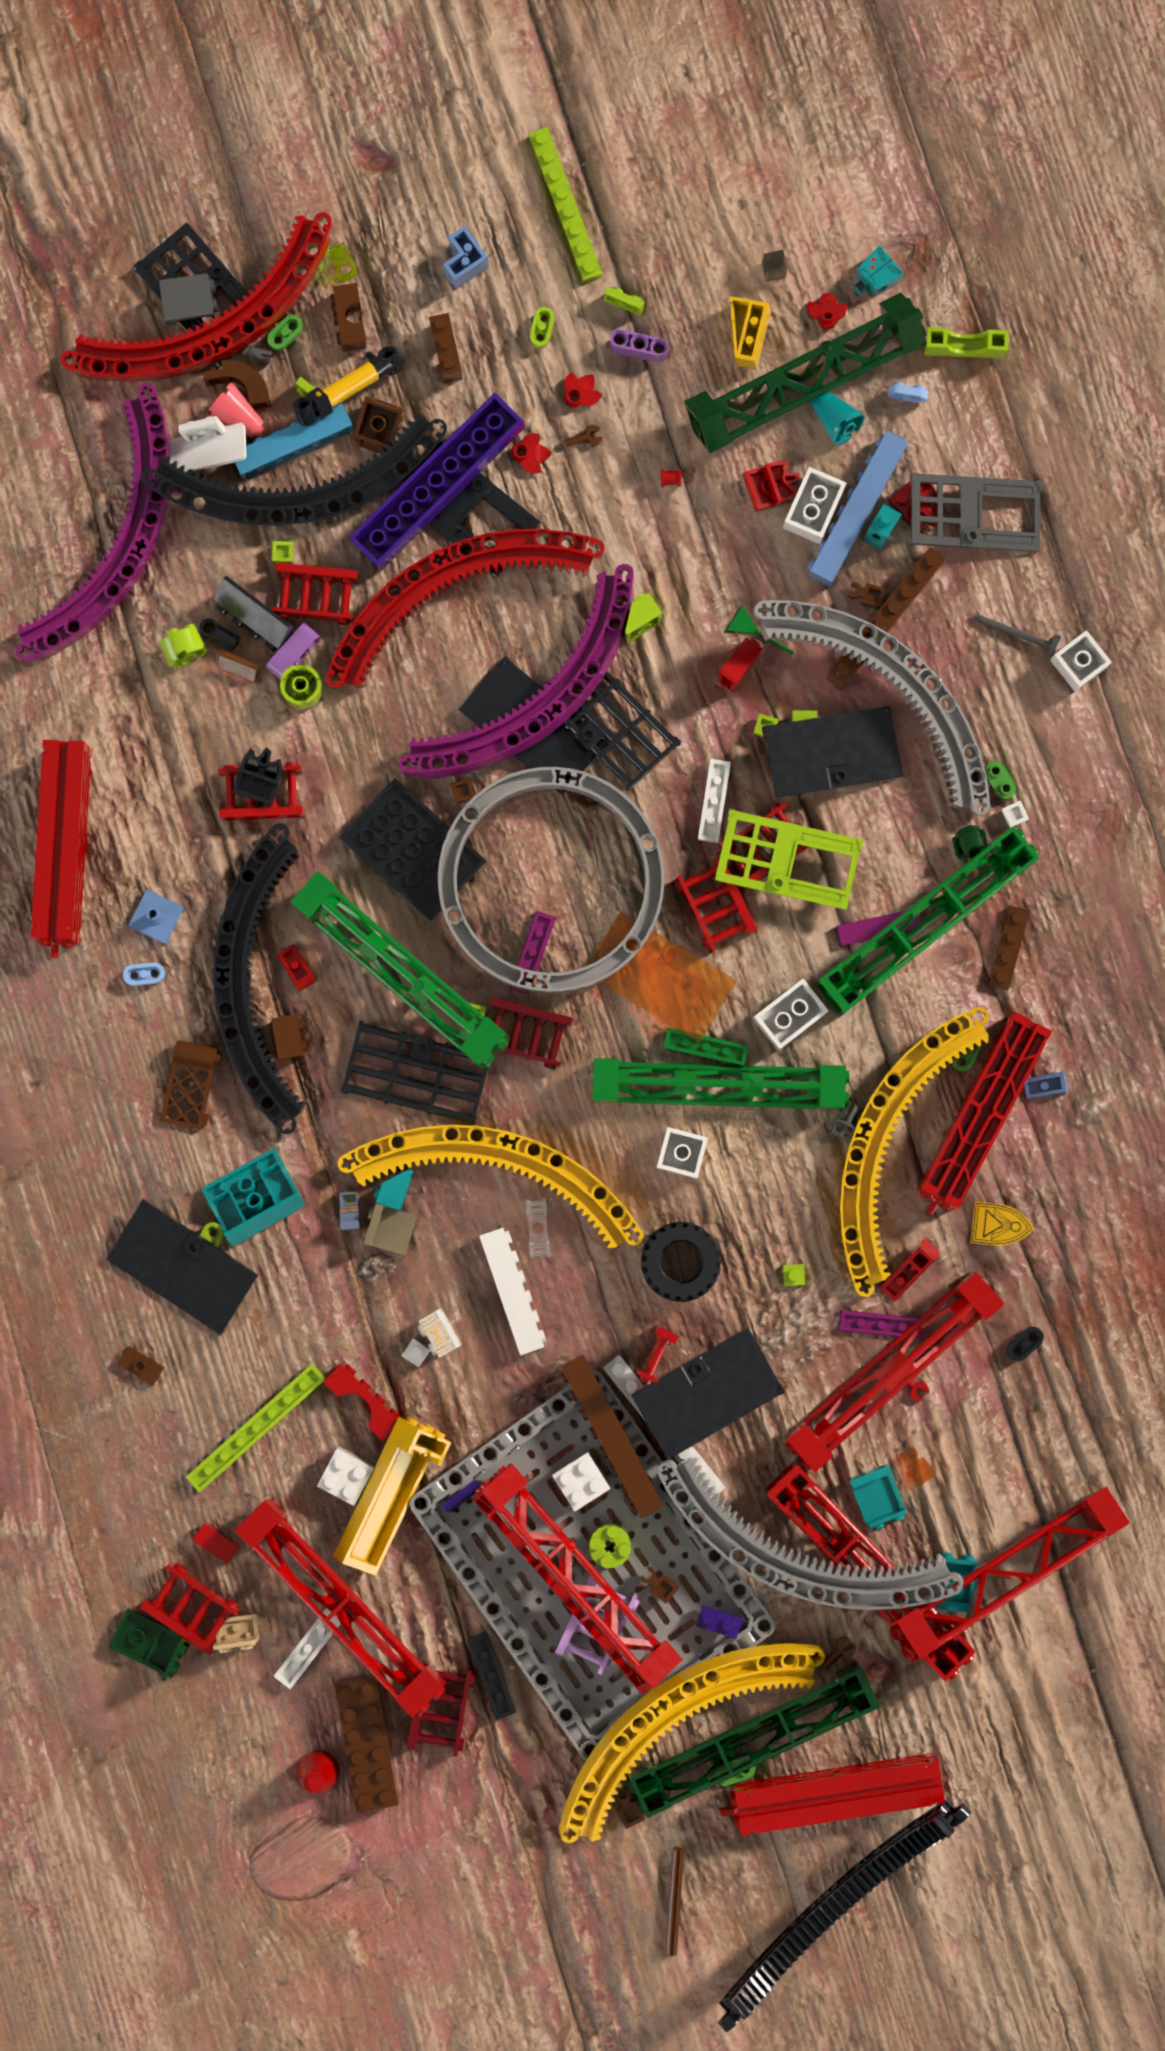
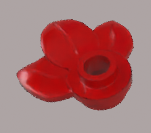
(827, 308)
(581, 388)
(533, 454)

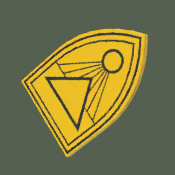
(998, 1225)

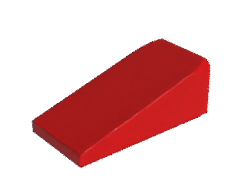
(296, 967)
(216, 1542)

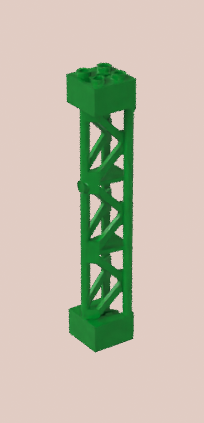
(1009, 856)
(481, 1040)
(826, 1086)

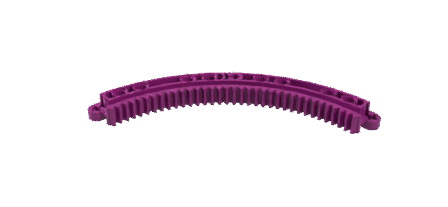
(93, 601)
(491, 744)

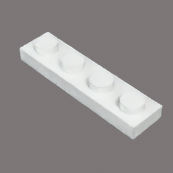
(714, 801)
(305, 1651)

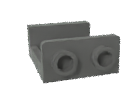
(188, 298)

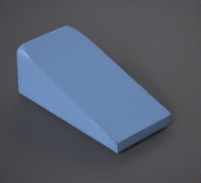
(1045, 1085)

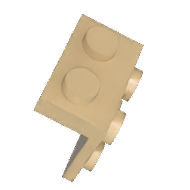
(238, 1632)

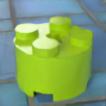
(182, 646)
(301, 675)
(611, 1533)

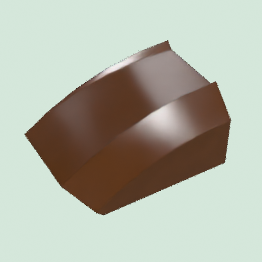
(377, 424)

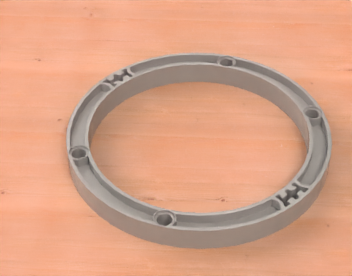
(533, 780)

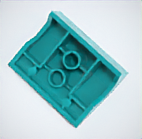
(253, 1197)

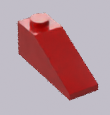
(910, 1269)

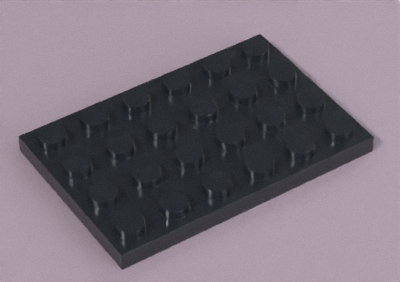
(404, 847)

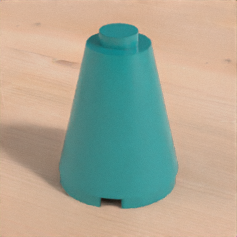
(837, 417)

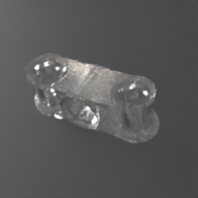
(537, 1215)

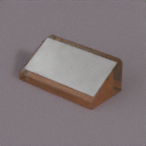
(238, 666)

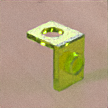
(340, 256)

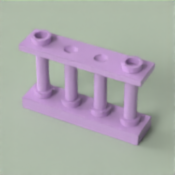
(574, 1625)

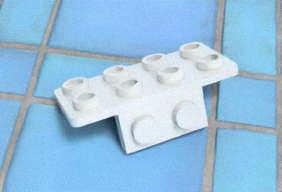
(208, 444)

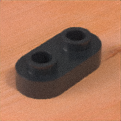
(1024, 1344)

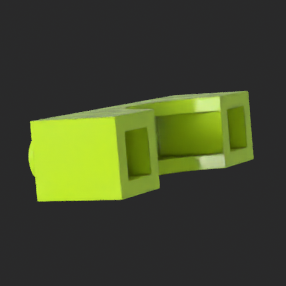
(982, 345)

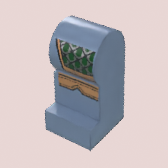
(349, 1211)

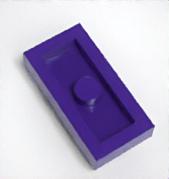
(719, 1622)

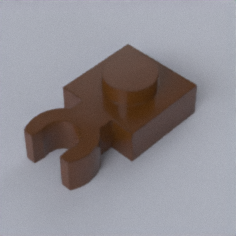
(871, 595)
(661, 1587)
(629, 1810)

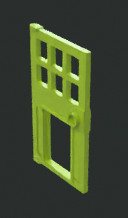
(783, 856)

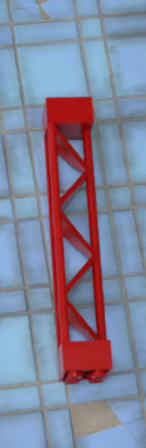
(1101, 1515)

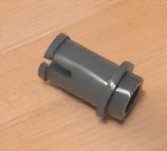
(257, 354)

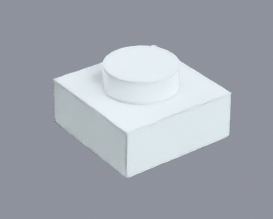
(1014, 814)
(416, 1352)

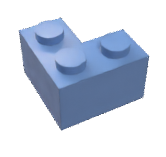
(468, 260)

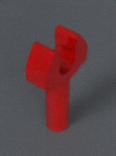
(914, 1386)

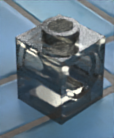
(774, 265)

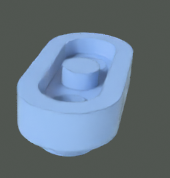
(906, 393)
(144, 974)

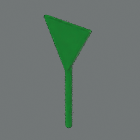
(743, 623)

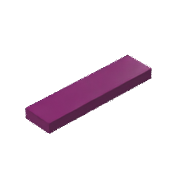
(868, 928)
(535, 945)
(875, 1323)

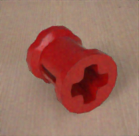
(671, 478)

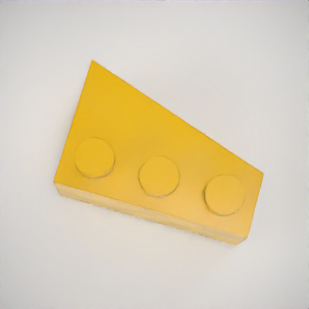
(749, 330)

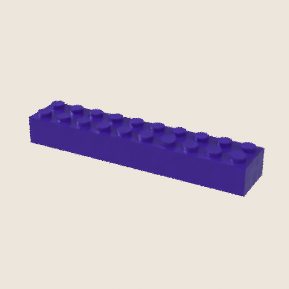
(437, 481)

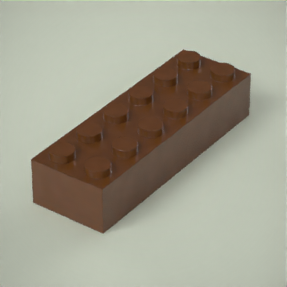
(367, 1743)

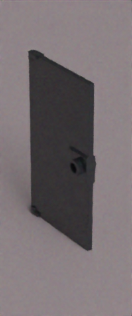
(505, 690)
(832, 751)
(182, 1267)
(707, 1393)

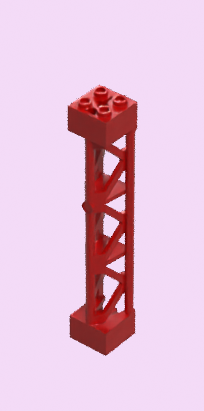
(792, 1490)
(661, 1656)

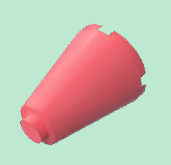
(234, 408)

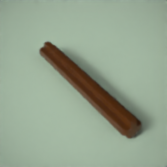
(674, 1901)

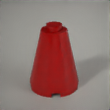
(318, 1772)

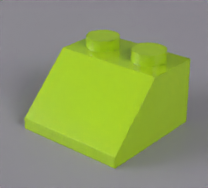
(642, 617)

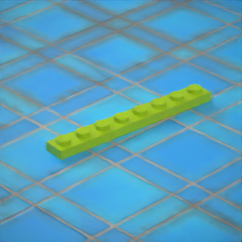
(565, 204)
(256, 1428)

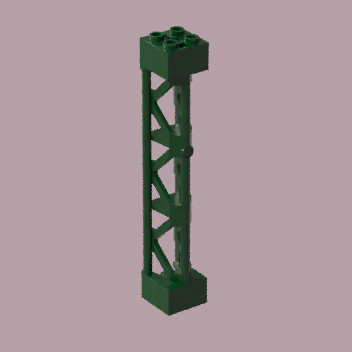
(897, 318)
(651, 1781)

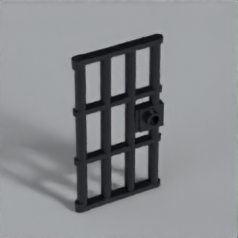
(596, 730)
(419, 1057)

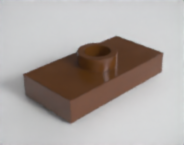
(141, 1365)

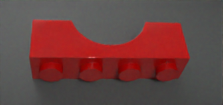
(344, 1381)

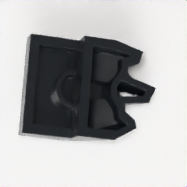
(259, 777)

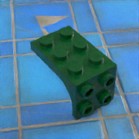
(149, 1643)

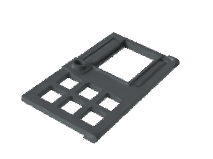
(970, 512)

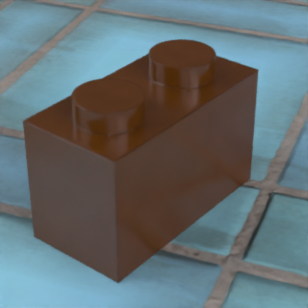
(288, 1037)

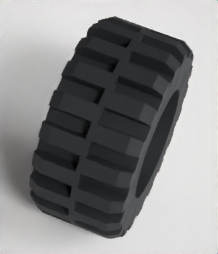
(709, 1259)

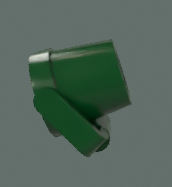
(971, 841)

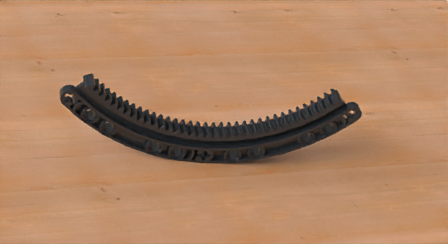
(234, 503)
(243, 910)
(833, 1903)

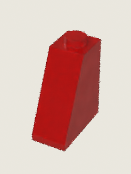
(739, 664)

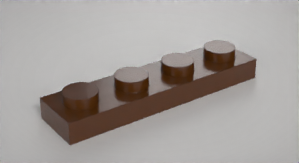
(1008, 947)

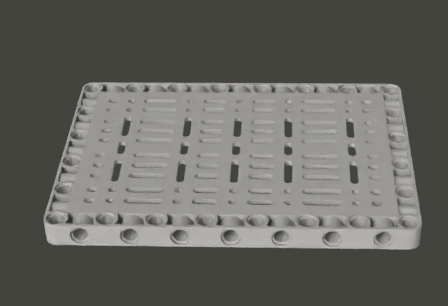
(511, 1621)

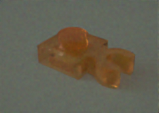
(918, 1469)

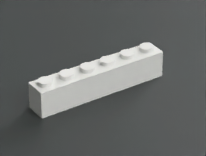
(512, 1292)

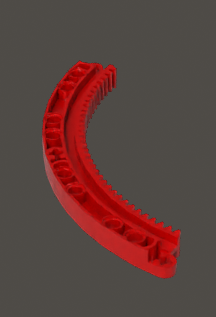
(276, 294)
(510, 549)

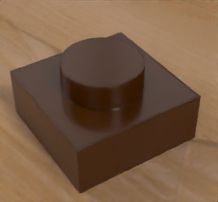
(462, 790)

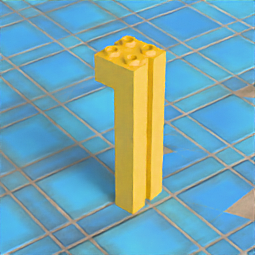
(389, 1493)

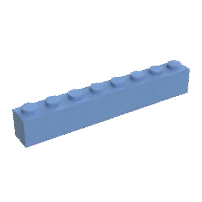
(856, 512)

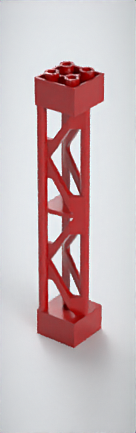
(976, 1299)
(421, 1687)

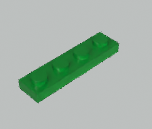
(707, 1048)

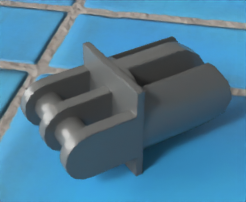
(846, 1123)

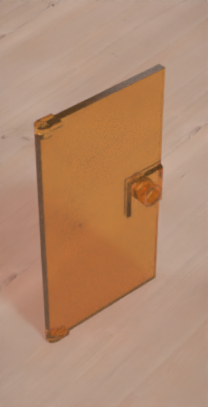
(666, 980)

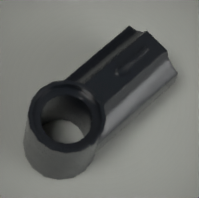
(220, 635)

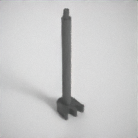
(1023, 635)

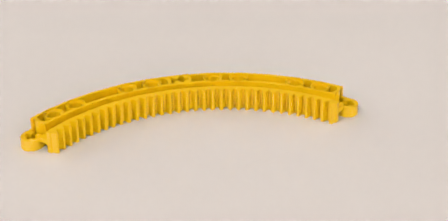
(912, 1070)
(431, 1144)
(730, 1674)

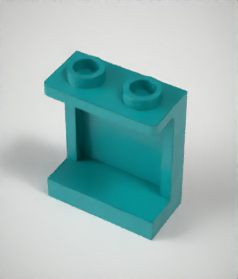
(877, 1497)
(962, 1566)

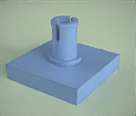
(156, 916)

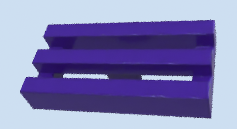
(461, 1496)

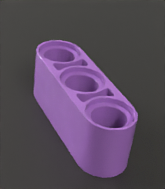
(631, 338)
(293, 650)

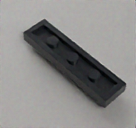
(491, 1675)

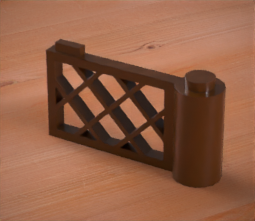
(196, 1057)

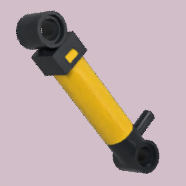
(320, 401)

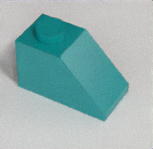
(393, 1191)

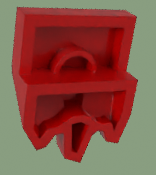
(770, 485)
(902, 503)

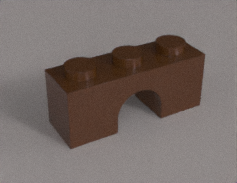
(347, 300)
(445, 347)

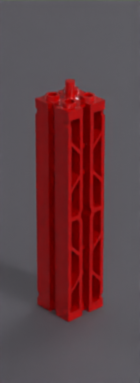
(61, 844)
(983, 1112)
(835, 1794)

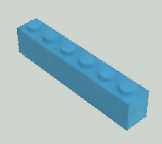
(293, 442)

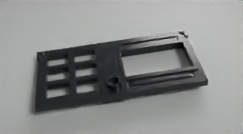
(222, 276)
(465, 502)

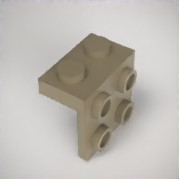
(389, 1229)

